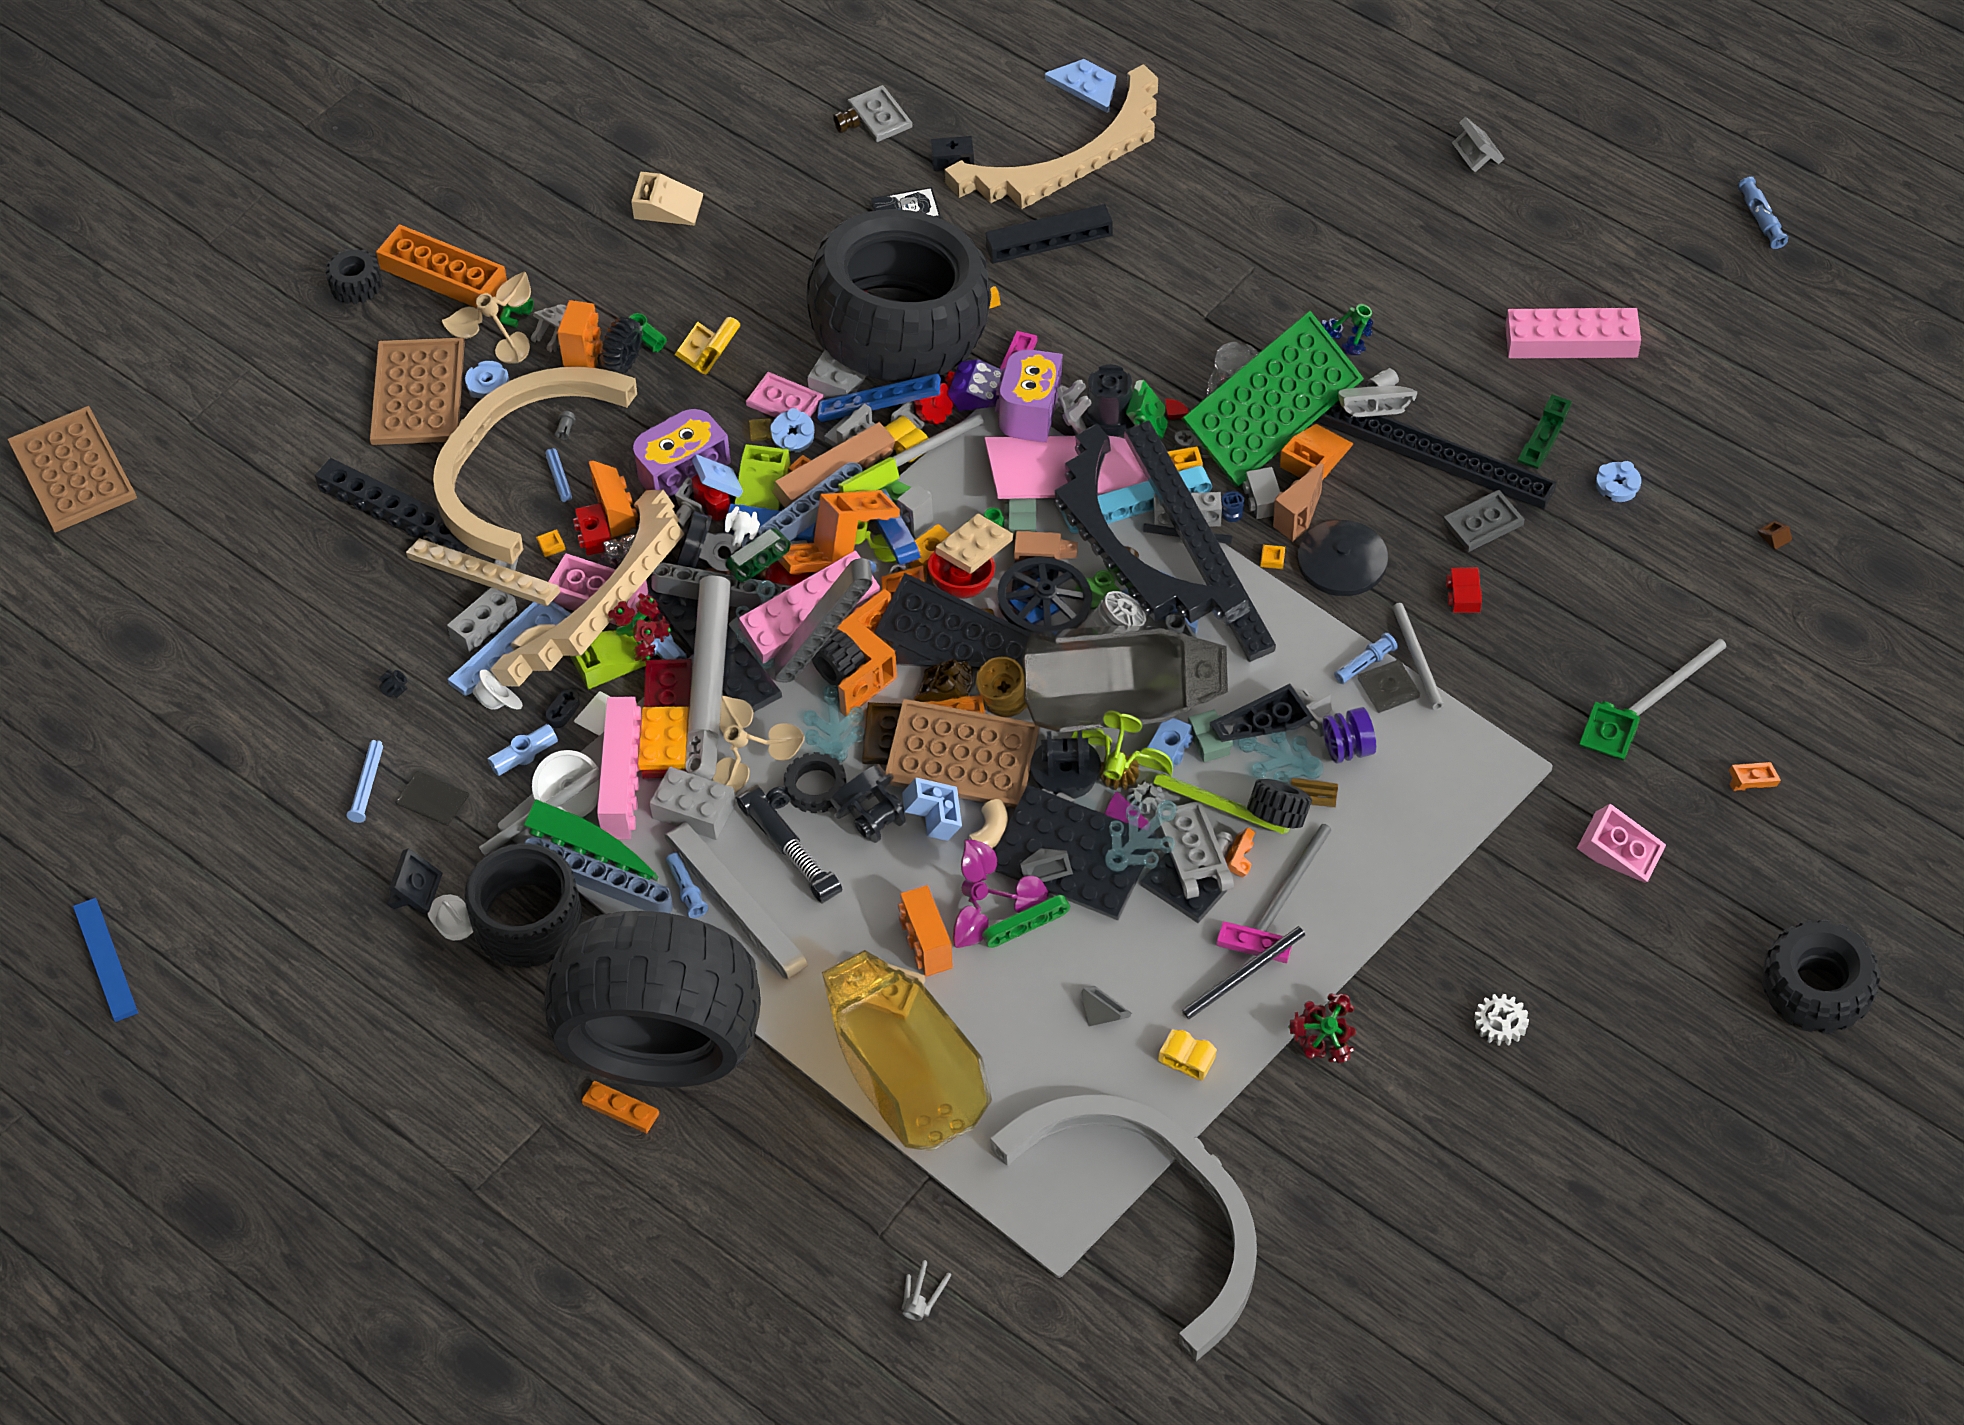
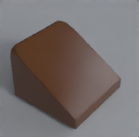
(1776, 534)

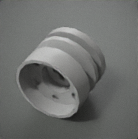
(1117, 610)

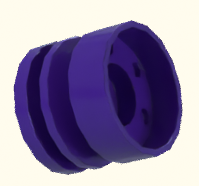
(1349, 735)

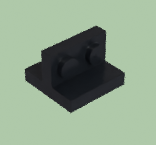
(414, 883)

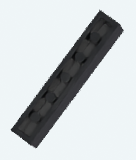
(1049, 233)

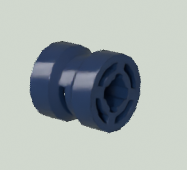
(1232, 506)

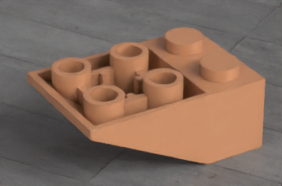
(1297, 504)

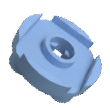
(485, 369)
(793, 419)
(1622, 471)

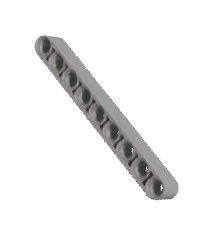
(736, 900)

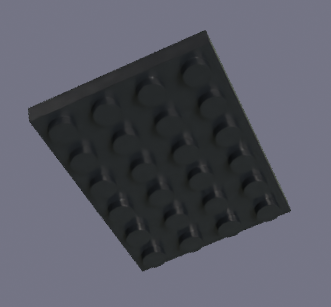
(1060, 824)

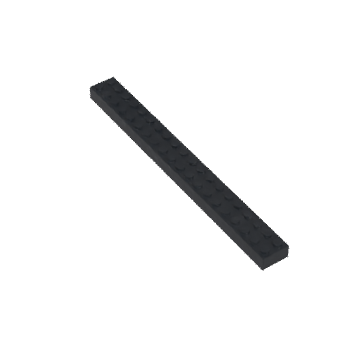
(1443, 455)
(1195, 533)

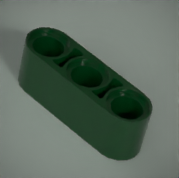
(758, 555)

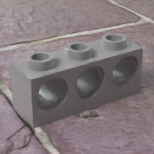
(1208, 503)
(482, 618)

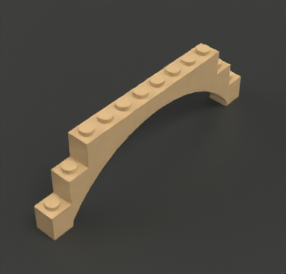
(1033, 182)
(572, 636)

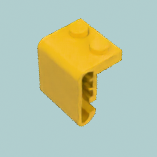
(704, 347)

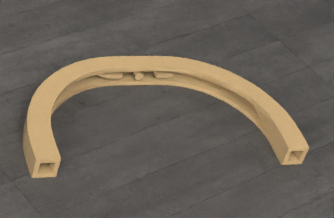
(536, 386)

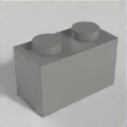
(1262, 491)
(916, 509)

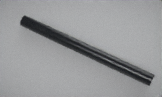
(1243, 972)

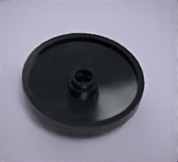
(1342, 558)

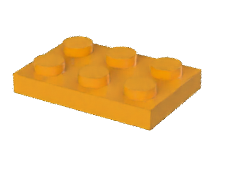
(663, 738)

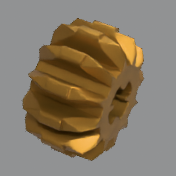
(1128, 776)

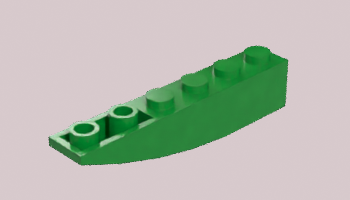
(584, 838)

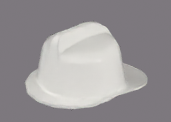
(493, 694)
(450, 917)

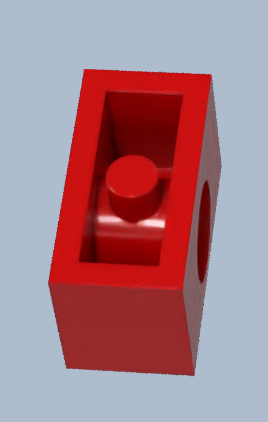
(593, 528)

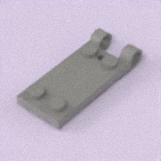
(1195, 848)

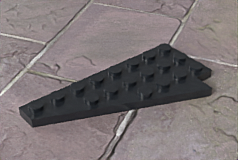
(938, 627)

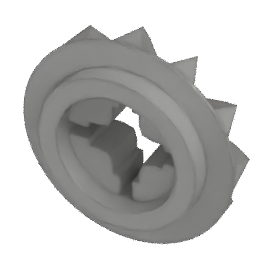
(1149, 804)

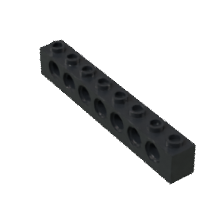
(386, 504)

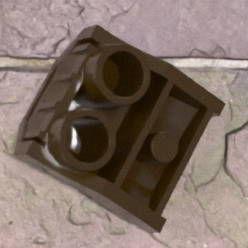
(945, 682)

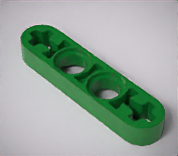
(1026, 921)

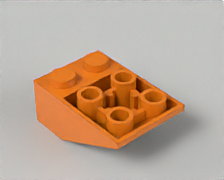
(1311, 448)

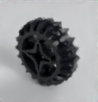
(621, 345)

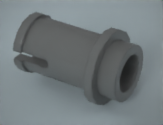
(566, 420)

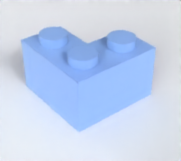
(937, 804)

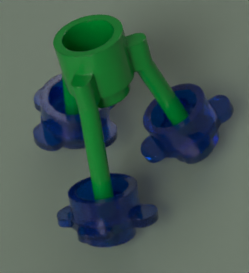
(1362, 326)

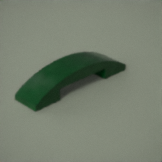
(1546, 432)

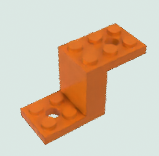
(837, 529)
(880, 657)

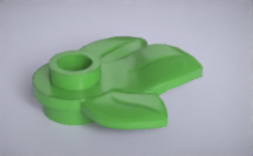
(1100, 589)

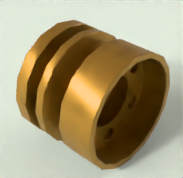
(1002, 686)

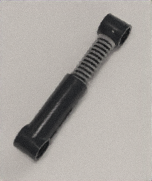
(755, 804)

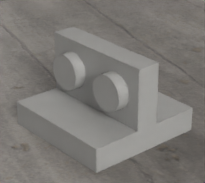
(1476, 146)
(850, 426)

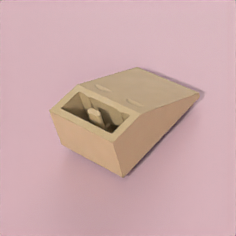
(665, 200)

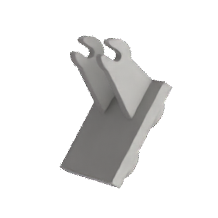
(546, 317)
(1073, 411)

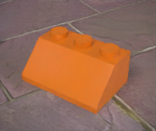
(613, 498)

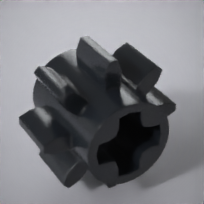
(393, 683)

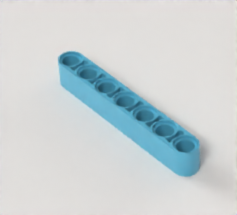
(1140, 497)

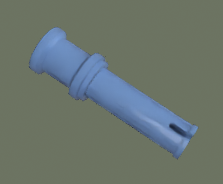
(1373, 653)
(689, 892)

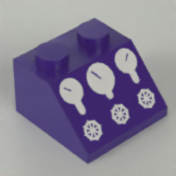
(974, 385)

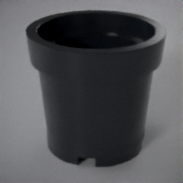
(1110, 396)

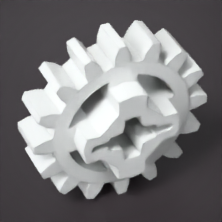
(1499, 1022)

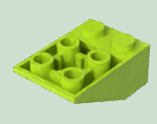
(758, 474)
(607, 658)

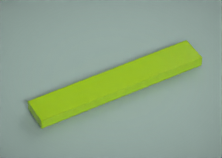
(1214, 800)

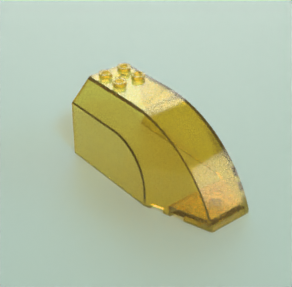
(906, 1052)

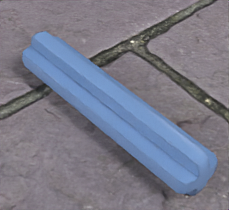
(558, 475)

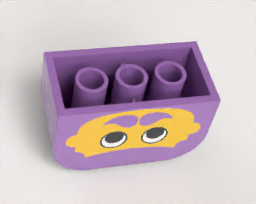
(1029, 394)
(667, 450)

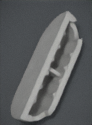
(1376, 400)

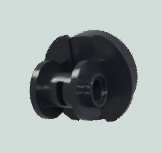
(703, 544)
(1066, 765)
(866, 786)

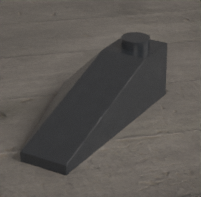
(1270, 714)

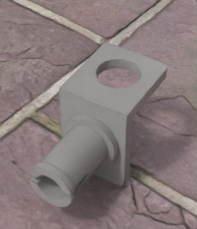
(907, 410)
(686, 505)
(1318, 708)

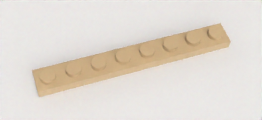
(483, 572)

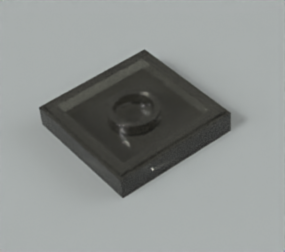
(1388, 686)

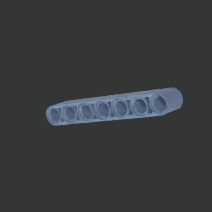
(804, 510)
(610, 877)

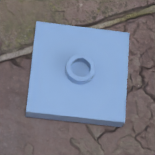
(717, 475)

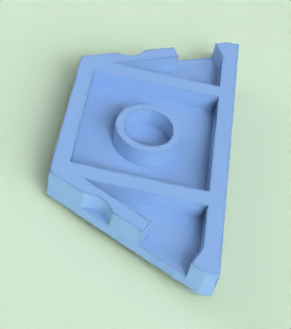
(1085, 82)

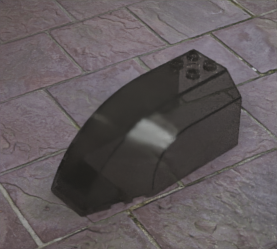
(1124, 669)

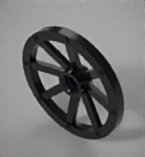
(1044, 594)

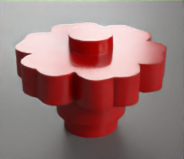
(936, 407)

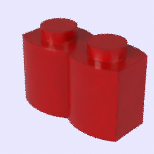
(714, 500)
(1465, 590)

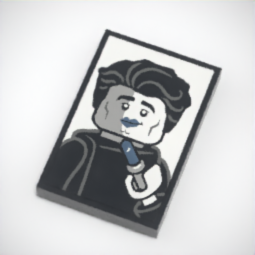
(917, 200)

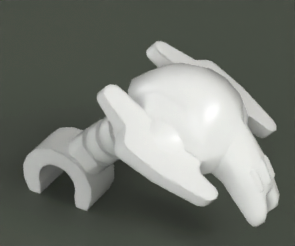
(741, 525)

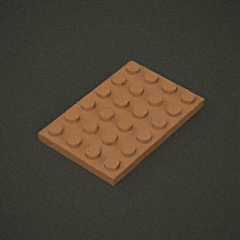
(417, 390)
(72, 469)
(964, 749)

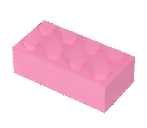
(581, 579)

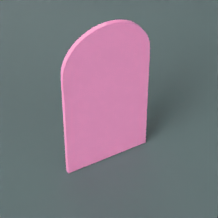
(1038, 468)

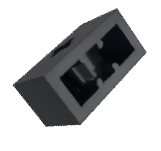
(950, 151)

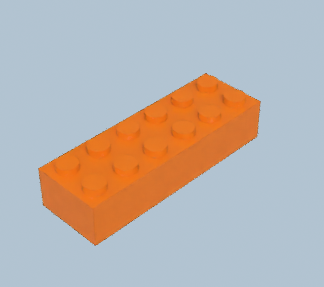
(439, 266)

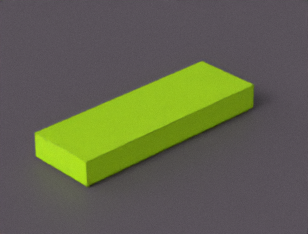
(872, 478)

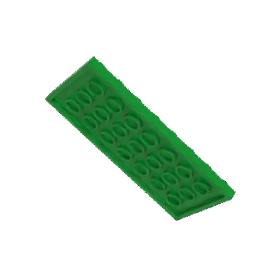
(1272, 398)

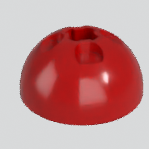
(957, 581)

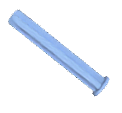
(365, 783)

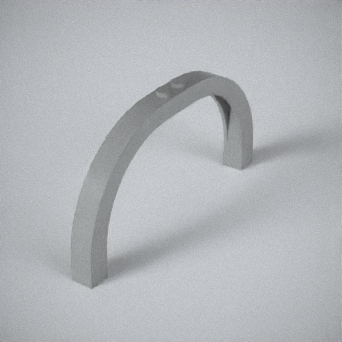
(1190, 1153)

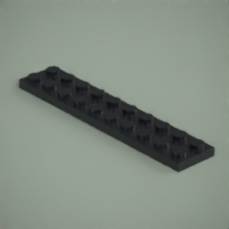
(742, 672)

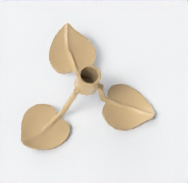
(466, 320)
(736, 715)

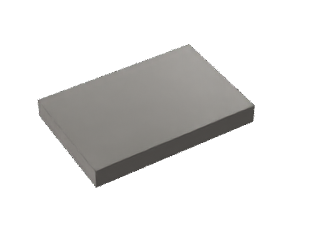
(880, 113)

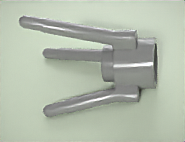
(914, 1305)

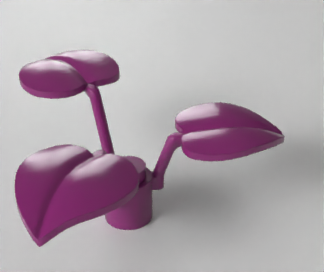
(976, 862)

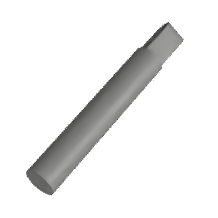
(707, 676)

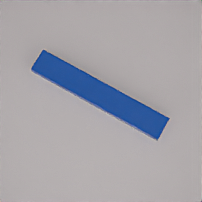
(879, 397)
(105, 960)

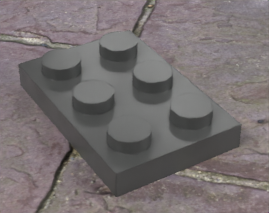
(1483, 520)

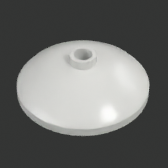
(561, 769)

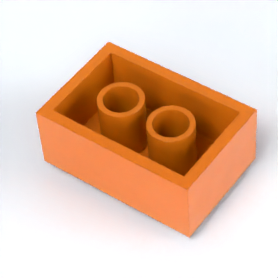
(579, 335)
(925, 931)

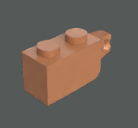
(1041, 544)

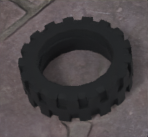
(811, 763)

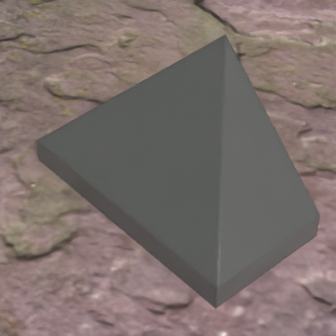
(1047, 864)
(1101, 1007)

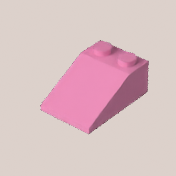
(1621, 844)

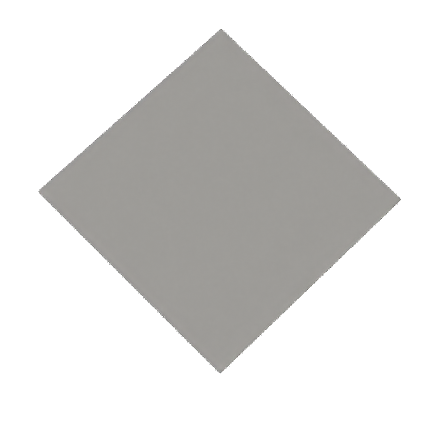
(1393, 841)

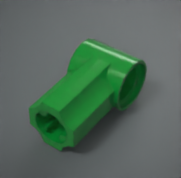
(651, 337)

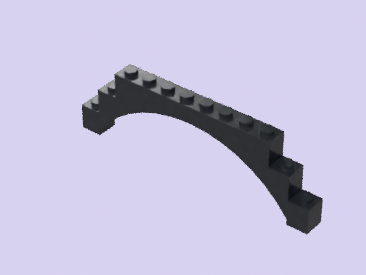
(1154, 590)

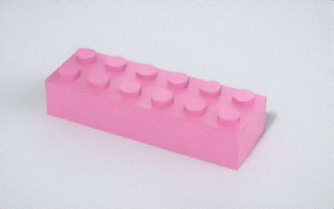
(1573, 333)
(777, 619)
(620, 767)

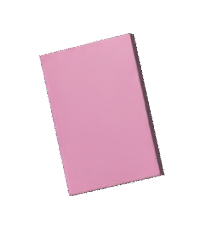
(780, 395)

